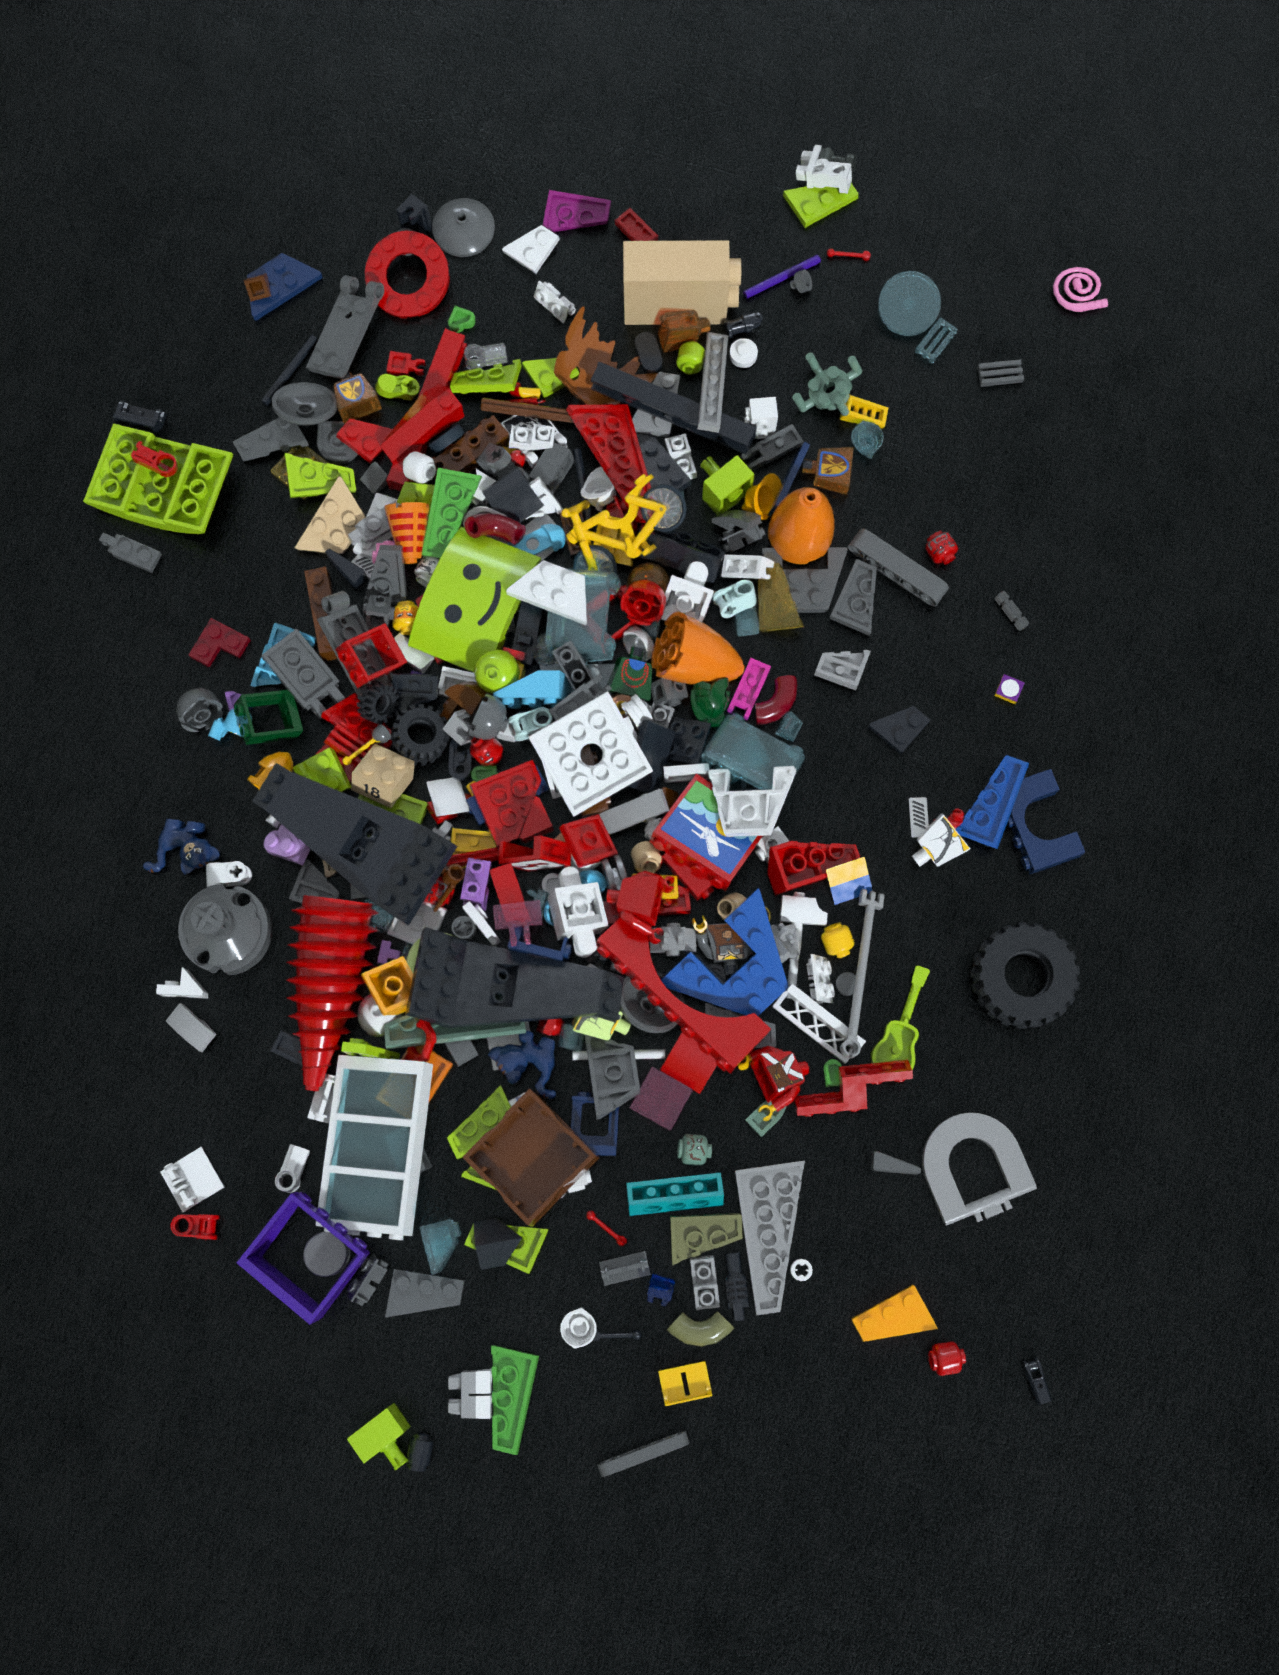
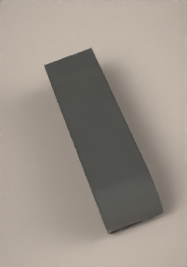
(898, 567)

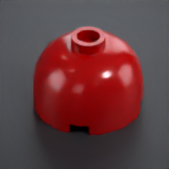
(644, 602)

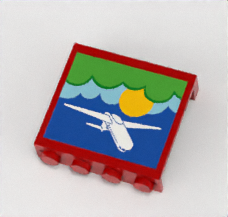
(696, 836)

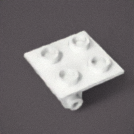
(820, 969)
(192, 1179)

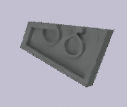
(268, 438)
(855, 602)

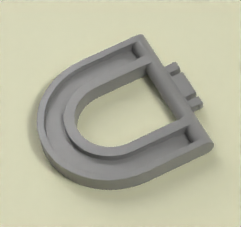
(1006, 1151)

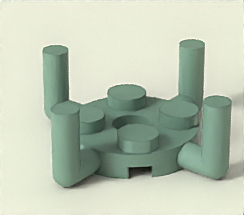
(825, 379)

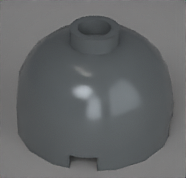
(198, 709)
(489, 719)

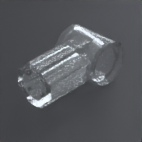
(486, 355)

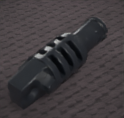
(736, 1286)

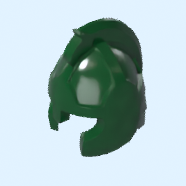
(710, 701)

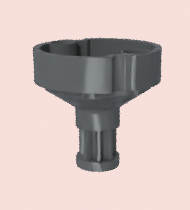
(226, 930)

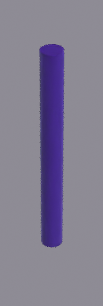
(781, 276)

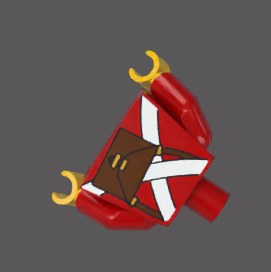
(777, 1075)

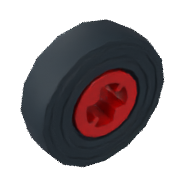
(446, 438)

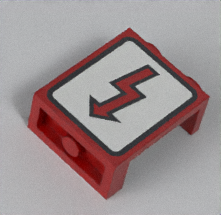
(547, 854)

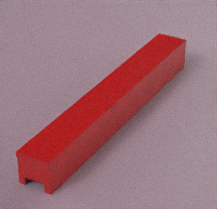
(441, 370)

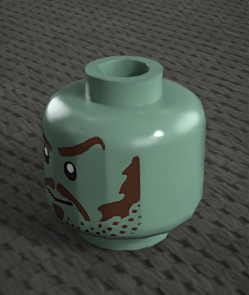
(694, 1149)

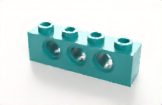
(675, 1194)

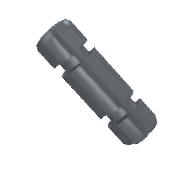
(1011, 610)

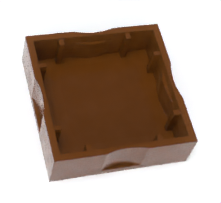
(531, 1157)

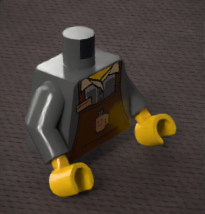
(722, 945)

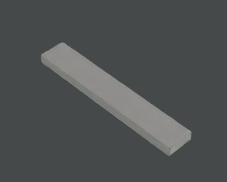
(712, 382)

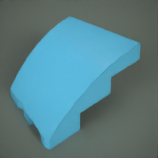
(263, 674)

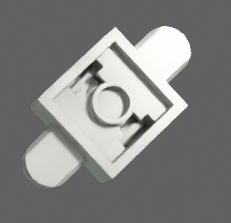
(689, 594)
(586, 913)

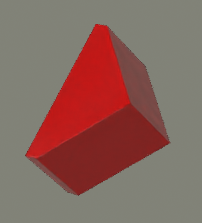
(536, 823)

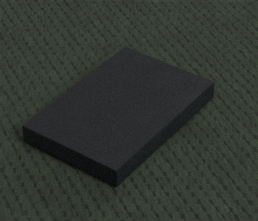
(655, 744)

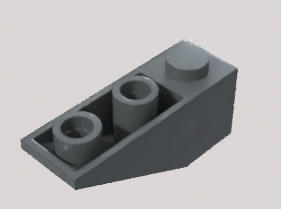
(575, 666)

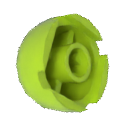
(496, 670)

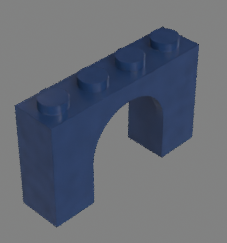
(1036, 852)

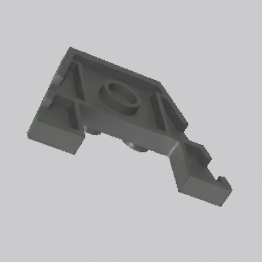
(812, 588)

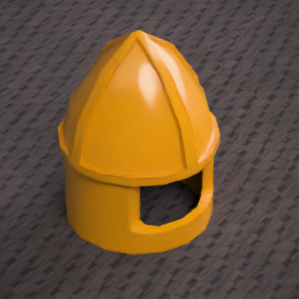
(267, 763)

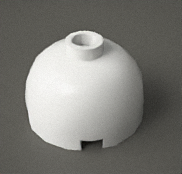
(372, 1019)

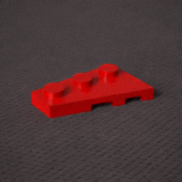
(347, 716)

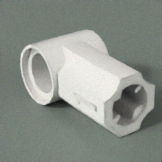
(292, 1165)

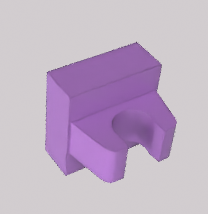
(386, 953)

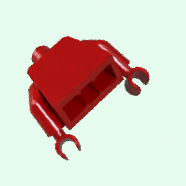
(640, 901)

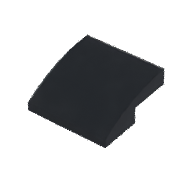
(513, 496)

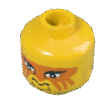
(404, 616)

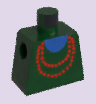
(632, 675)

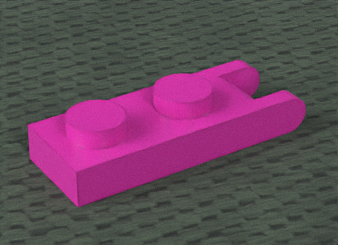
(750, 687)

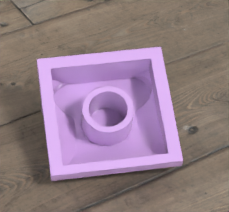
(286, 846)

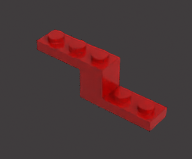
(853, 1087)

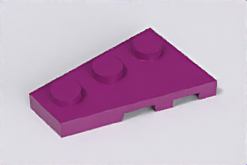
(574, 211)

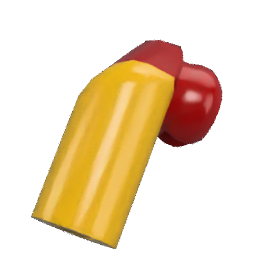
(525, 392)

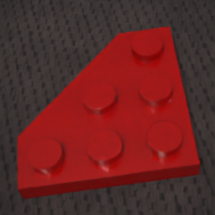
(507, 800)

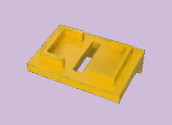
(673, 1386)

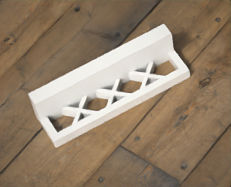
(819, 1013)

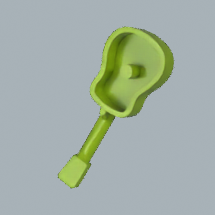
(900, 1036)

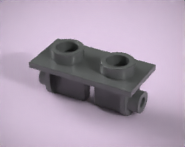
(734, 537)
(624, 1268)
(360, 1287)

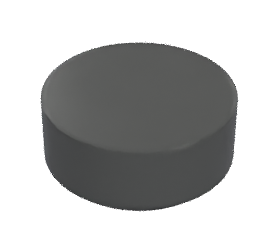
(845, 983)

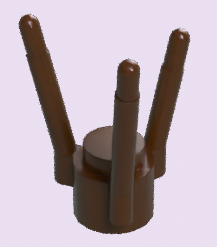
(451, 876)

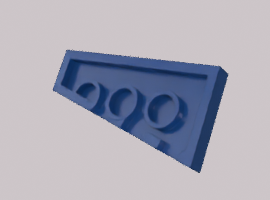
(992, 809)

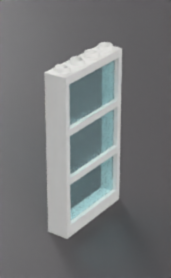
(375, 1145)

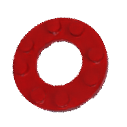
(437, 273)

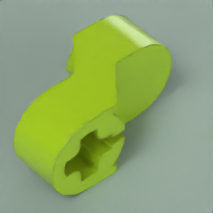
(397, 387)

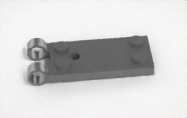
(342, 335)

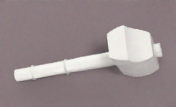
(799, 911)

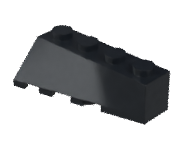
(680, 550)

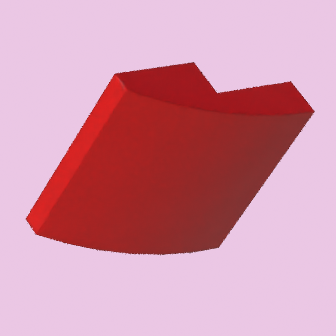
(689, 1064)

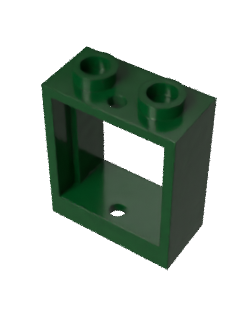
(288, 712)

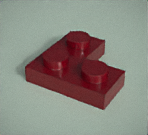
(217, 637)

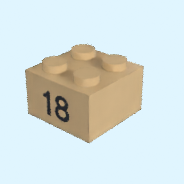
(382, 775)

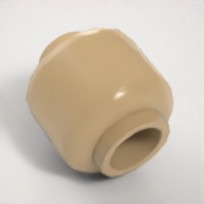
(646, 857)

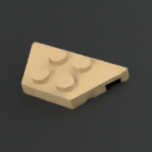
(332, 522)

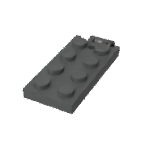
(345, 623)

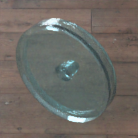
(909, 303)

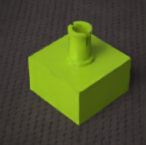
(726, 484)
(380, 1436)

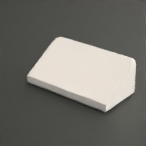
(416, 659)

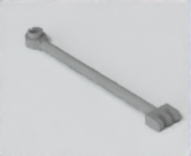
(871, 905)

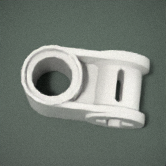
(226, 874)

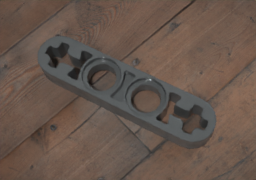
(643, 1453)

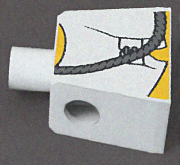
(940, 843)

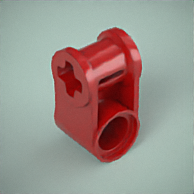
(200, 1226)

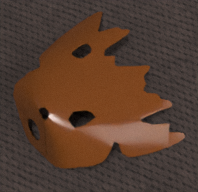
(586, 355)

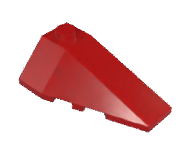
(426, 418)
(801, 864)

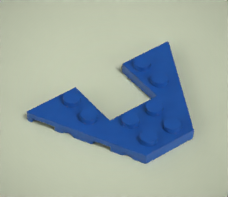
(752, 985)

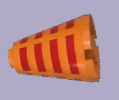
(408, 527)

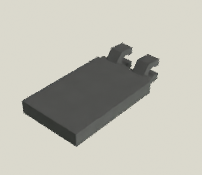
(303, 672)

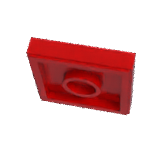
(588, 840)

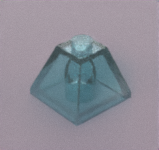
(439, 1242)

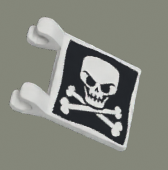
(528, 422)

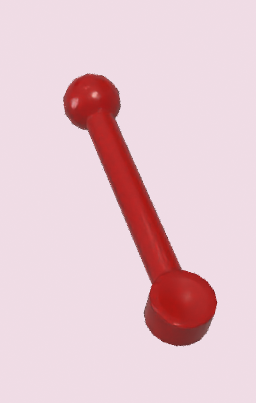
(865, 255)
(621, 1240)

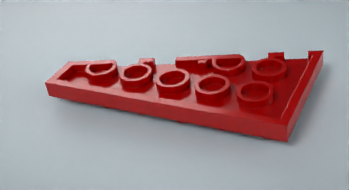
(614, 443)

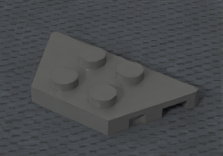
(612, 1074)

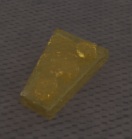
(776, 603)

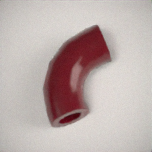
(495, 525)
(779, 703)

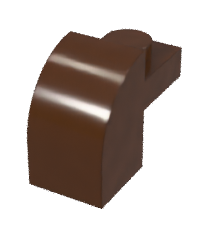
(463, 696)

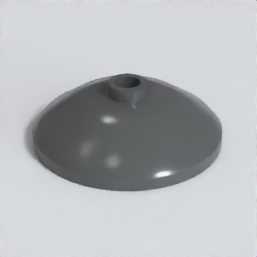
(466, 236)
(304, 403)
(633, 1009)

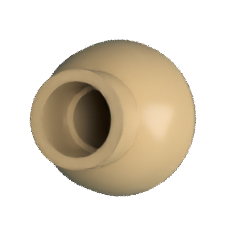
(729, 904)

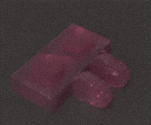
(518, 915)

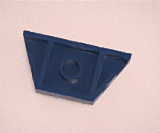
(286, 279)

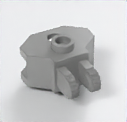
(675, 941)

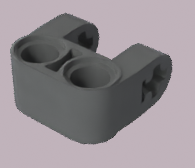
(497, 462)

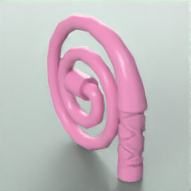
(1079, 307)

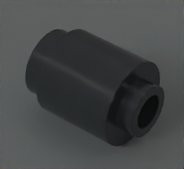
(419, 1452)

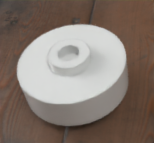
(743, 353)

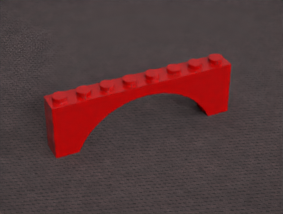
(722, 1037)

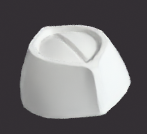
(638, 638)
(578, 1328)

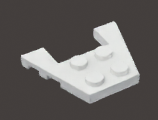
(754, 810)

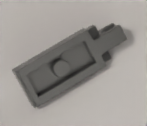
(131, 551)

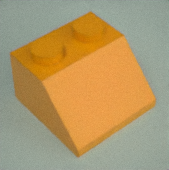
(390, 985)

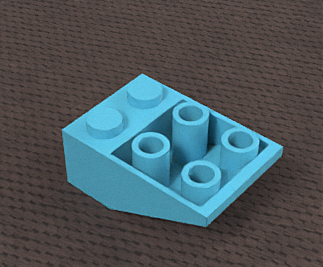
(535, 690)

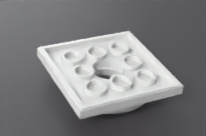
(561, 746)

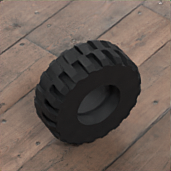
(1055, 961)

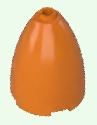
(802, 526)
(694, 653)

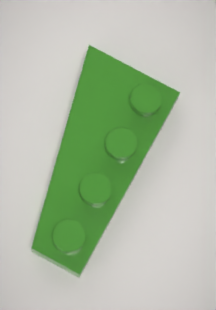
(448, 508)

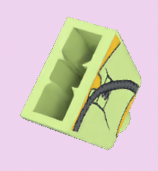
(600, 1027)

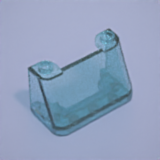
(592, 638)
(749, 752)

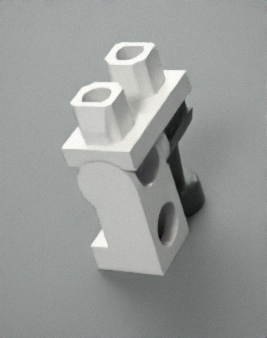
(824, 169)

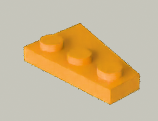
(895, 1316)

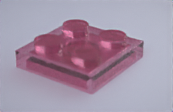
(661, 1098)

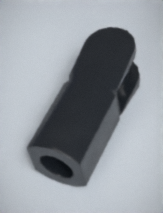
(1037, 1384)

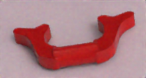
(428, 1046)

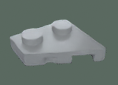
(842, 667)

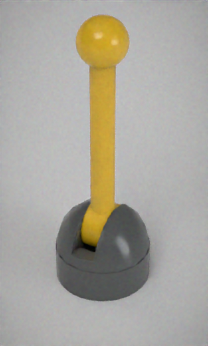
(379, 735)

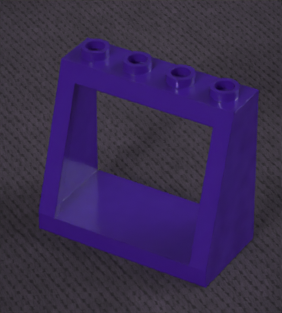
(278, 1283)

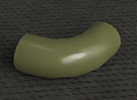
(700, 1333)

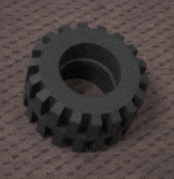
(425, 718)

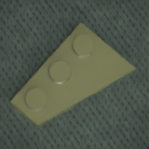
(701, 1233)

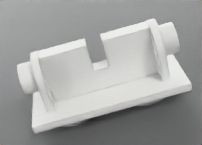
(548, 297)
(322, 1100)

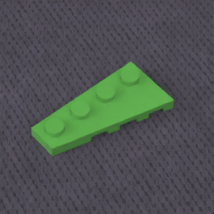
(512, 1387)

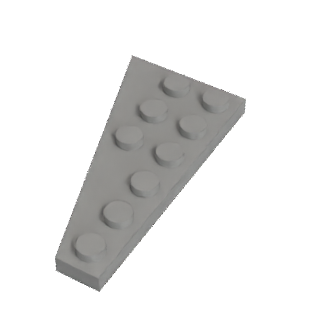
(768, 1217)

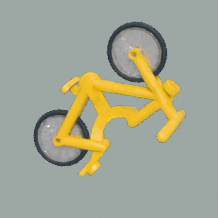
(661, 509)

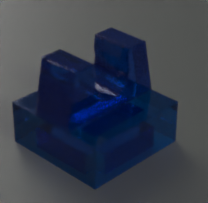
(660, 1288)

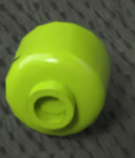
(690, 357)

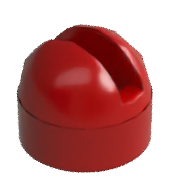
(517, 459)

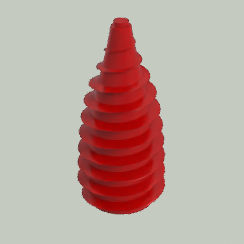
(327, 976)

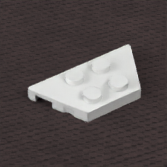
(553, 590)

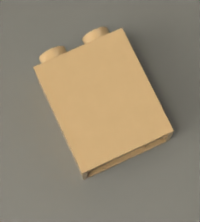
(679, 278)

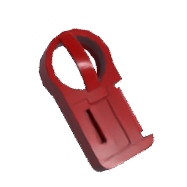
(152, 459)

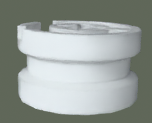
(636, 711)

